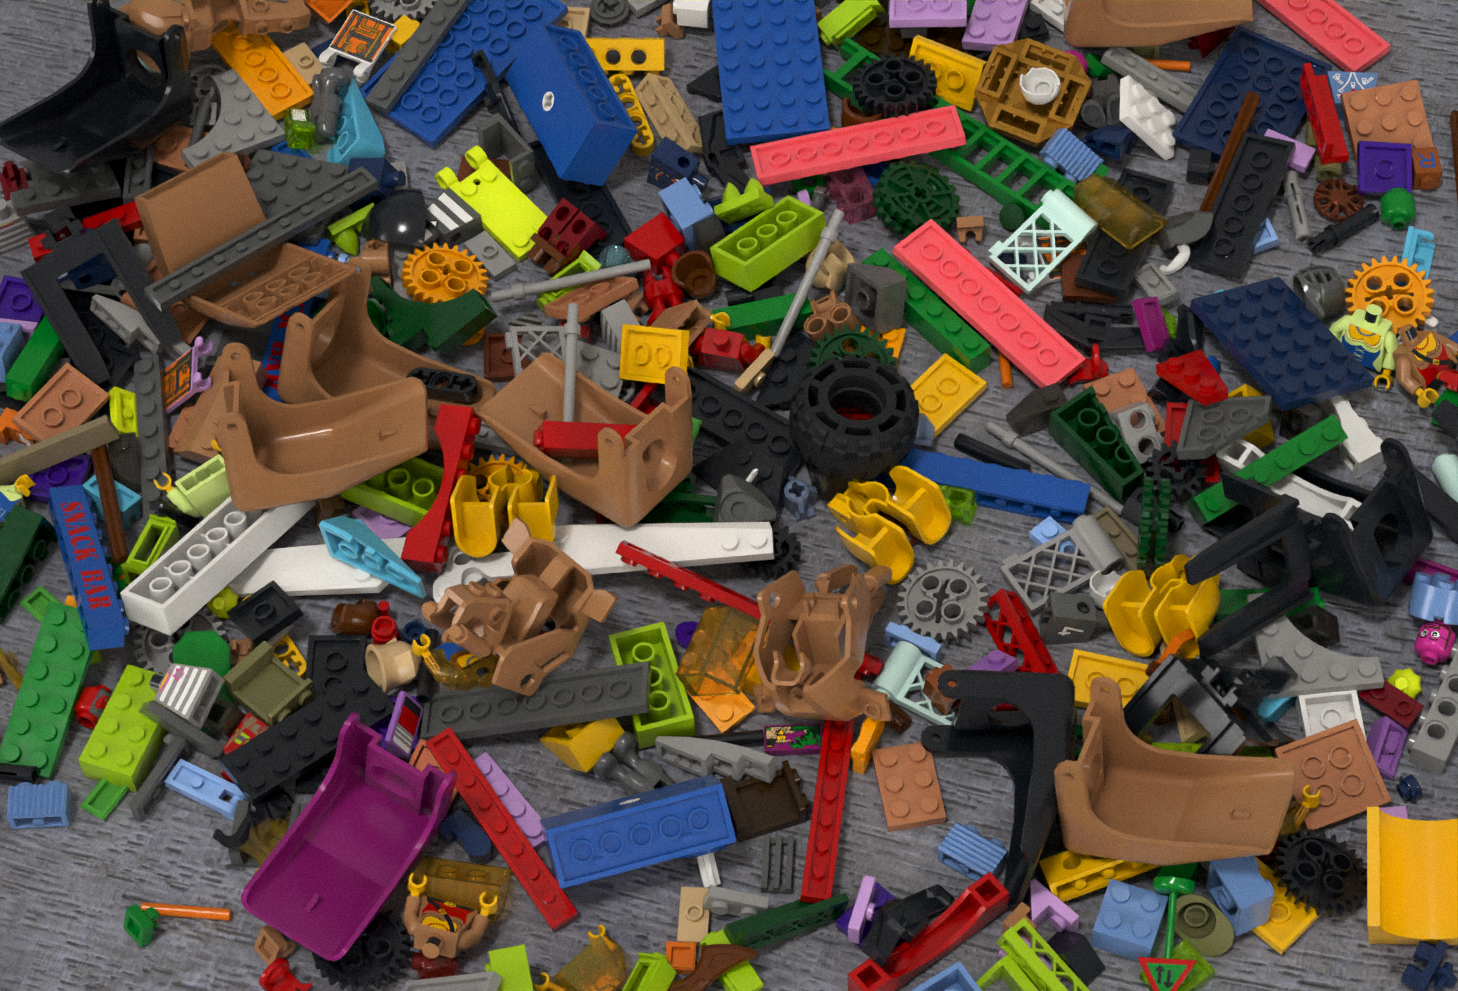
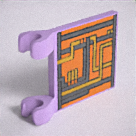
(182, 376)

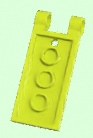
(503, 208)

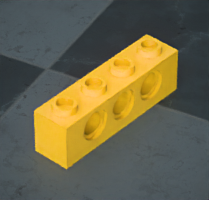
(653, 48)
(1076, 874)

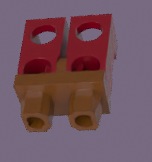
(563, 237)

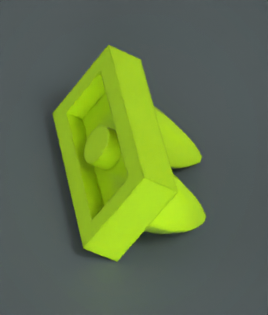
(737, 206)
(344, 232)

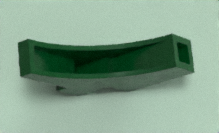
(439, 324)

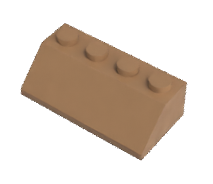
(202, 423)

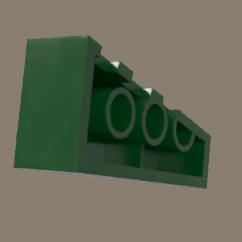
(1096, 444)
(21, 546)

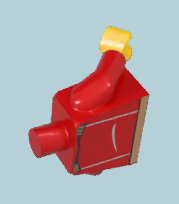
(727, 350)

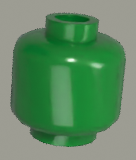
(1398, 208)

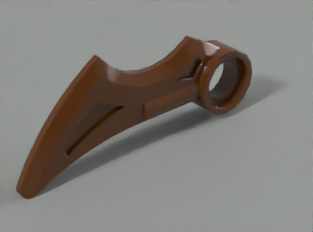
(713, 963)

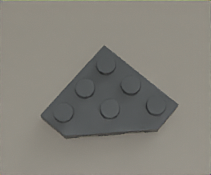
(1220, 424)

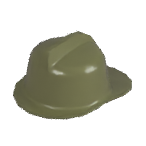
(1203, 925)

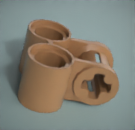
(377, 256)
(828, 314)

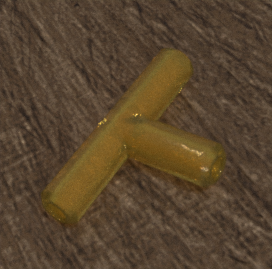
(7, 666)

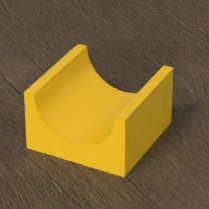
(1411, 880)

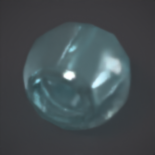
(614, 256)

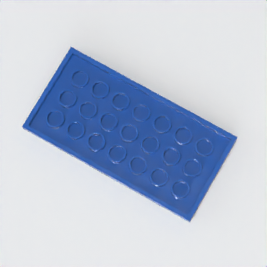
(769, 69)
(448, 81)

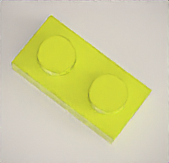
(123, 410)

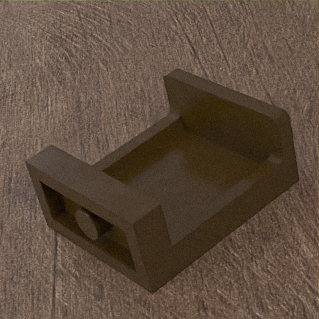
(763, 806)

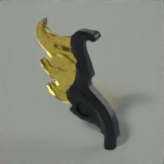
(261, 829)

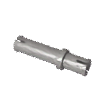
(1291, 186)

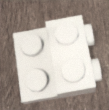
(1327, 710)

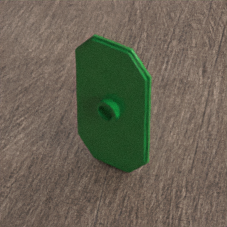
(208, 651)

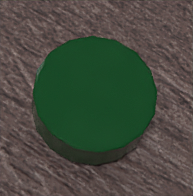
(1012, 216)

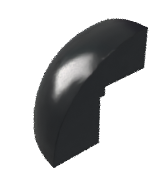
(398, 218)

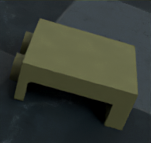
(267, 686)

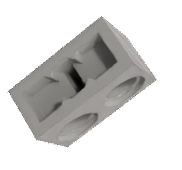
(1143, 429)

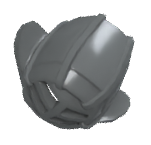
(1320, 290)

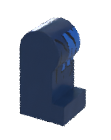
(468, 835)

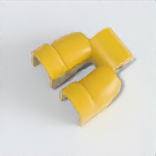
(477, 522)
(881, 542)
(1146, 615)

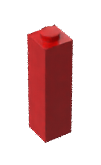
(573, 438)

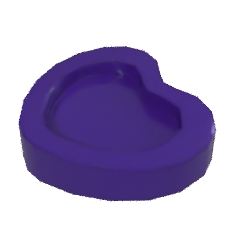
(685, 632)

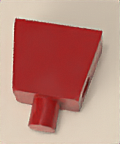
(656, 241)

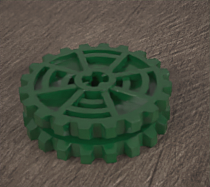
(912, 196)
(1153, 522)

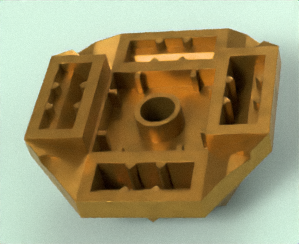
(1006, 107)

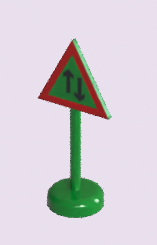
(1165, 972)

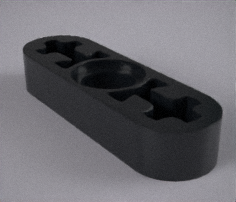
(460, 387)

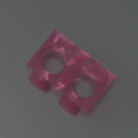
(852, 194)

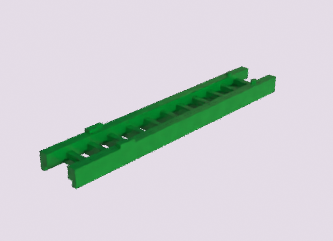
(978, 136)

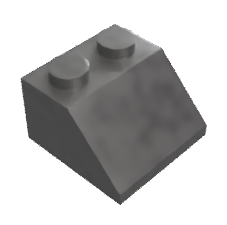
(875, 296)

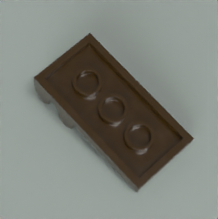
(883, 40)

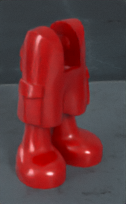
(660, 292)

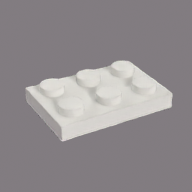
(1147, 117)

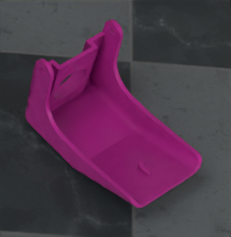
(349, 844)

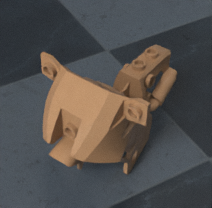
(207, 17)
(514, 610)
(828, 642)

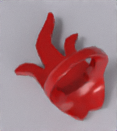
(1091, 369)
(278, 978)

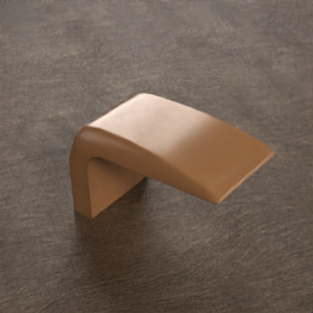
(208, 209)

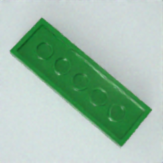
(48, 692)

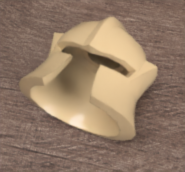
(833, 268)
(392, 664)

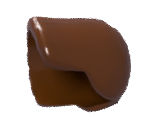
(852, 115)
(693, 274)
(354, 618)

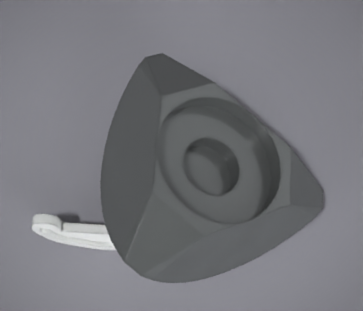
(1182, 230)
(742, 501)

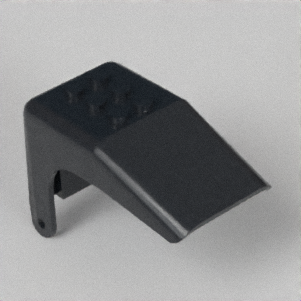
(112, 103)
(1371, 559)
(1022, 741)

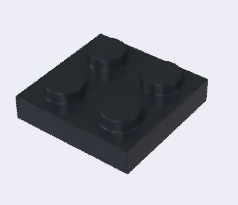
(265, 613)

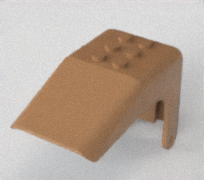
(1148, 21)
(346, 353)
(316, 448)
(621, 482)
(1165, 803)

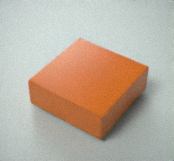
(682, 956)

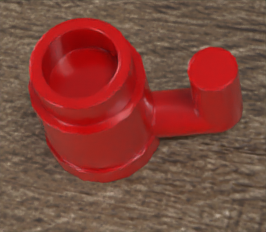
(384, 627)

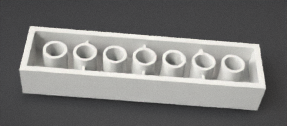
(205, 563)

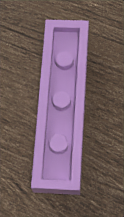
(512, 799)

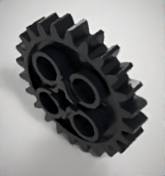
(894, 85)
(1341, 881)
(387, 937)

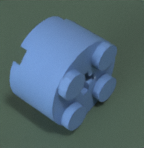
(1434, 598)

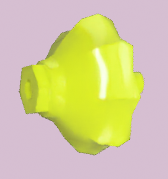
(223, 602)
(1406, 681)

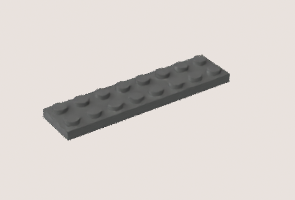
(557, 702)

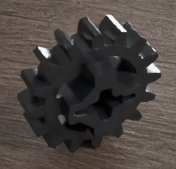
(1186, 470)
(782, 542)

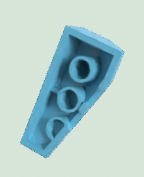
(356, 129)
(361, 548)

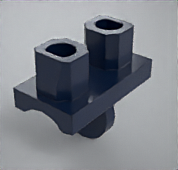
(1432, 957)

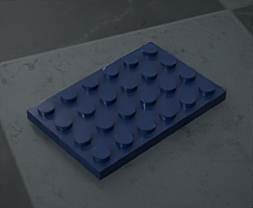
(1247, 65)
(1281, 343)

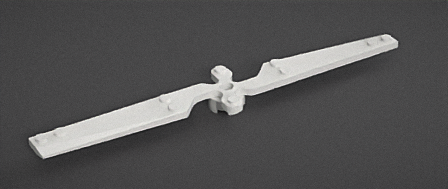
(593, 546)

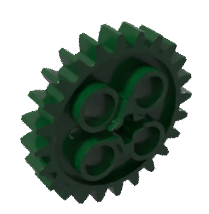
(861, 342)

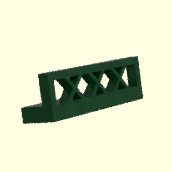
(671, 512)
(785, 922)

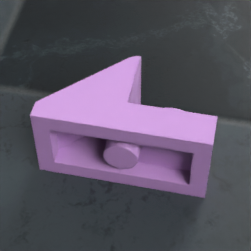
(1047, 906)

